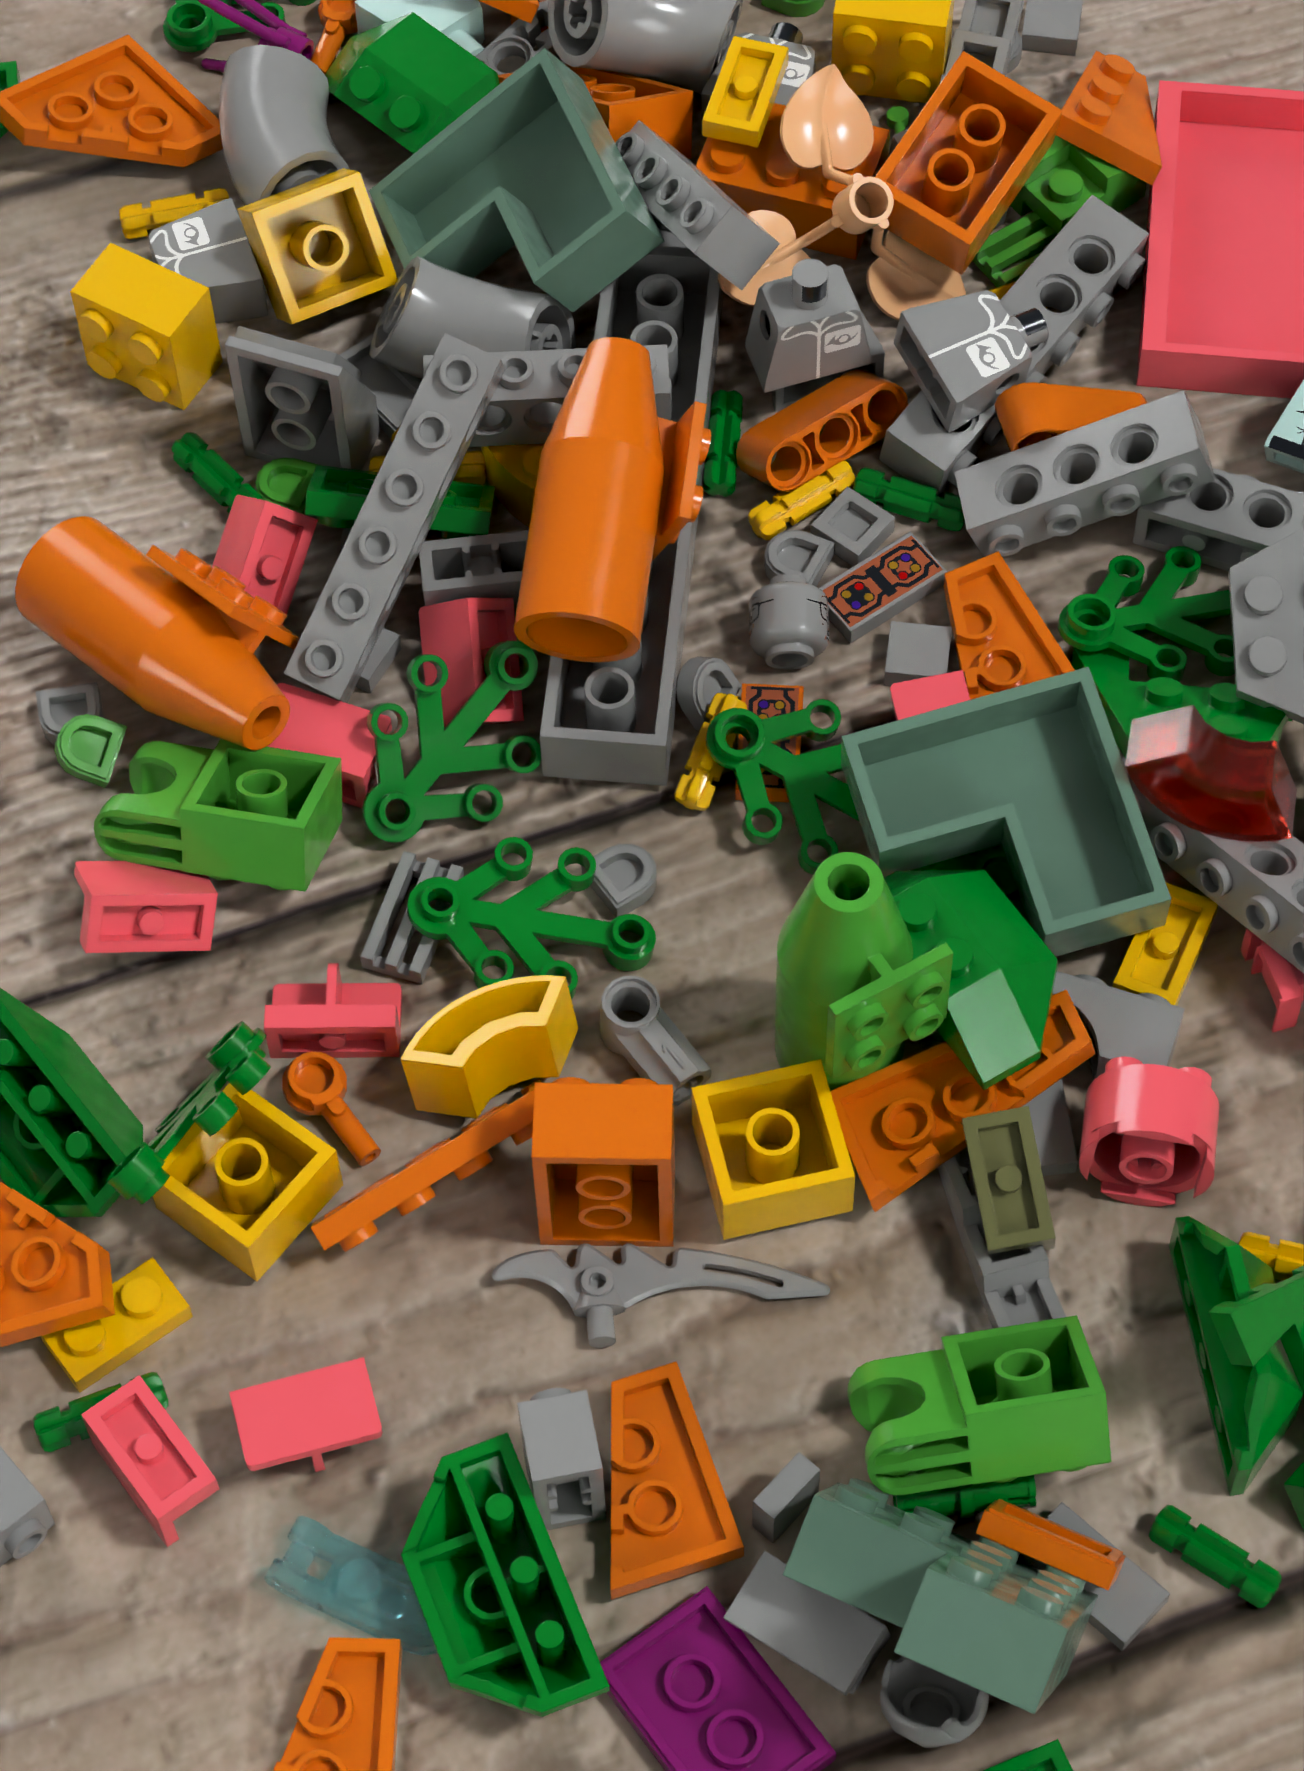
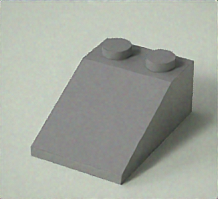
(300, 407)

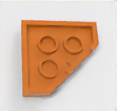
(114, 107)
(47, 1272)

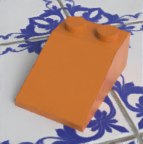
(629, 98)

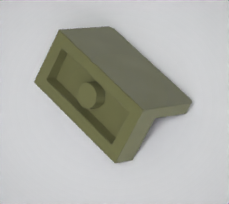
(1008, 1180)

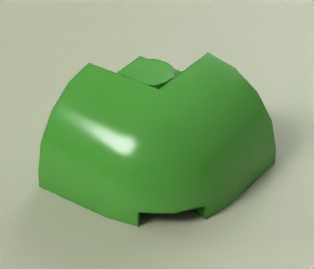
(1068, 179)

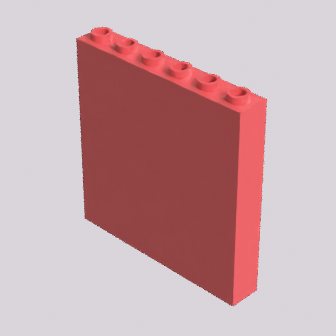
(1225, 242)

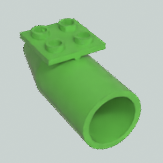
(851, 977)

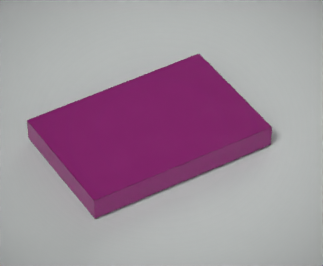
(710, 1697)

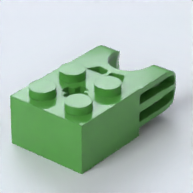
(226, 812)
(983, 1409)

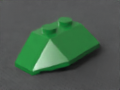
(409, 79)
(998, 971)
(57, 1117)
(1245, 1403)
(497, 1587)

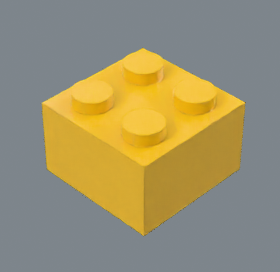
(892, 46)
(318, 245)
(147, 326)
(772, 1149)
(249, 1183)

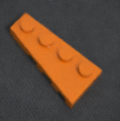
(911, 1112)
(410, 1188)

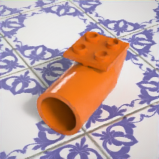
(604, 506)
(160, 637)

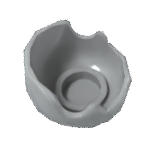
(929, 1705)

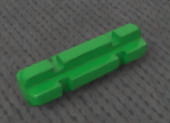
(725, 434)
(210, 470)
(910, 499)
(57, 1427)
(1215, 1556)

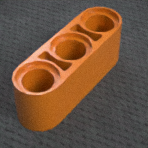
(1044, 410)
(797, 428)

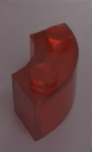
(1210, 778)

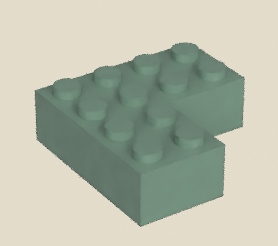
(525, 172)
(1021, 773)
(959, 1600)

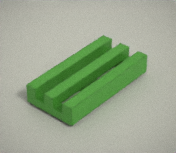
(1016, 241)

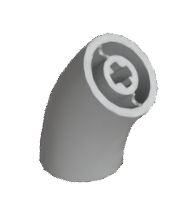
(645, 38)
(274, 121)
(483, 314)

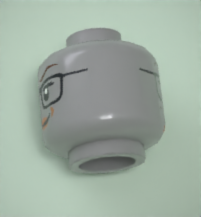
(788, 622)

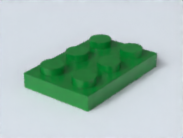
(340, 493)

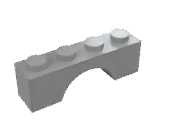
(1120, 1021)

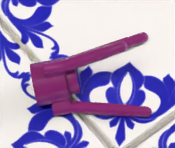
(278, 34)

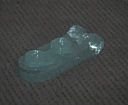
(358, 1588)

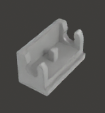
(807, 1626)

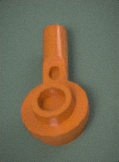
(339, 20)
(317, 1086)

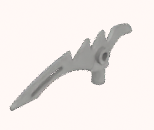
(603, 1288)

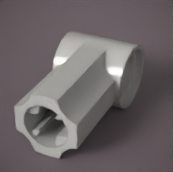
(652, 1044)

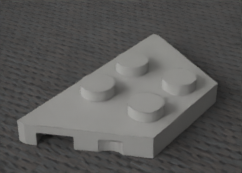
(1270, 626)

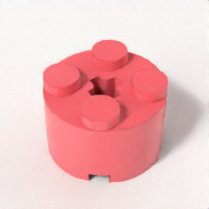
(1149, 1132)

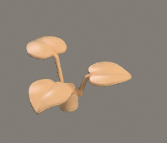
(833, 130)

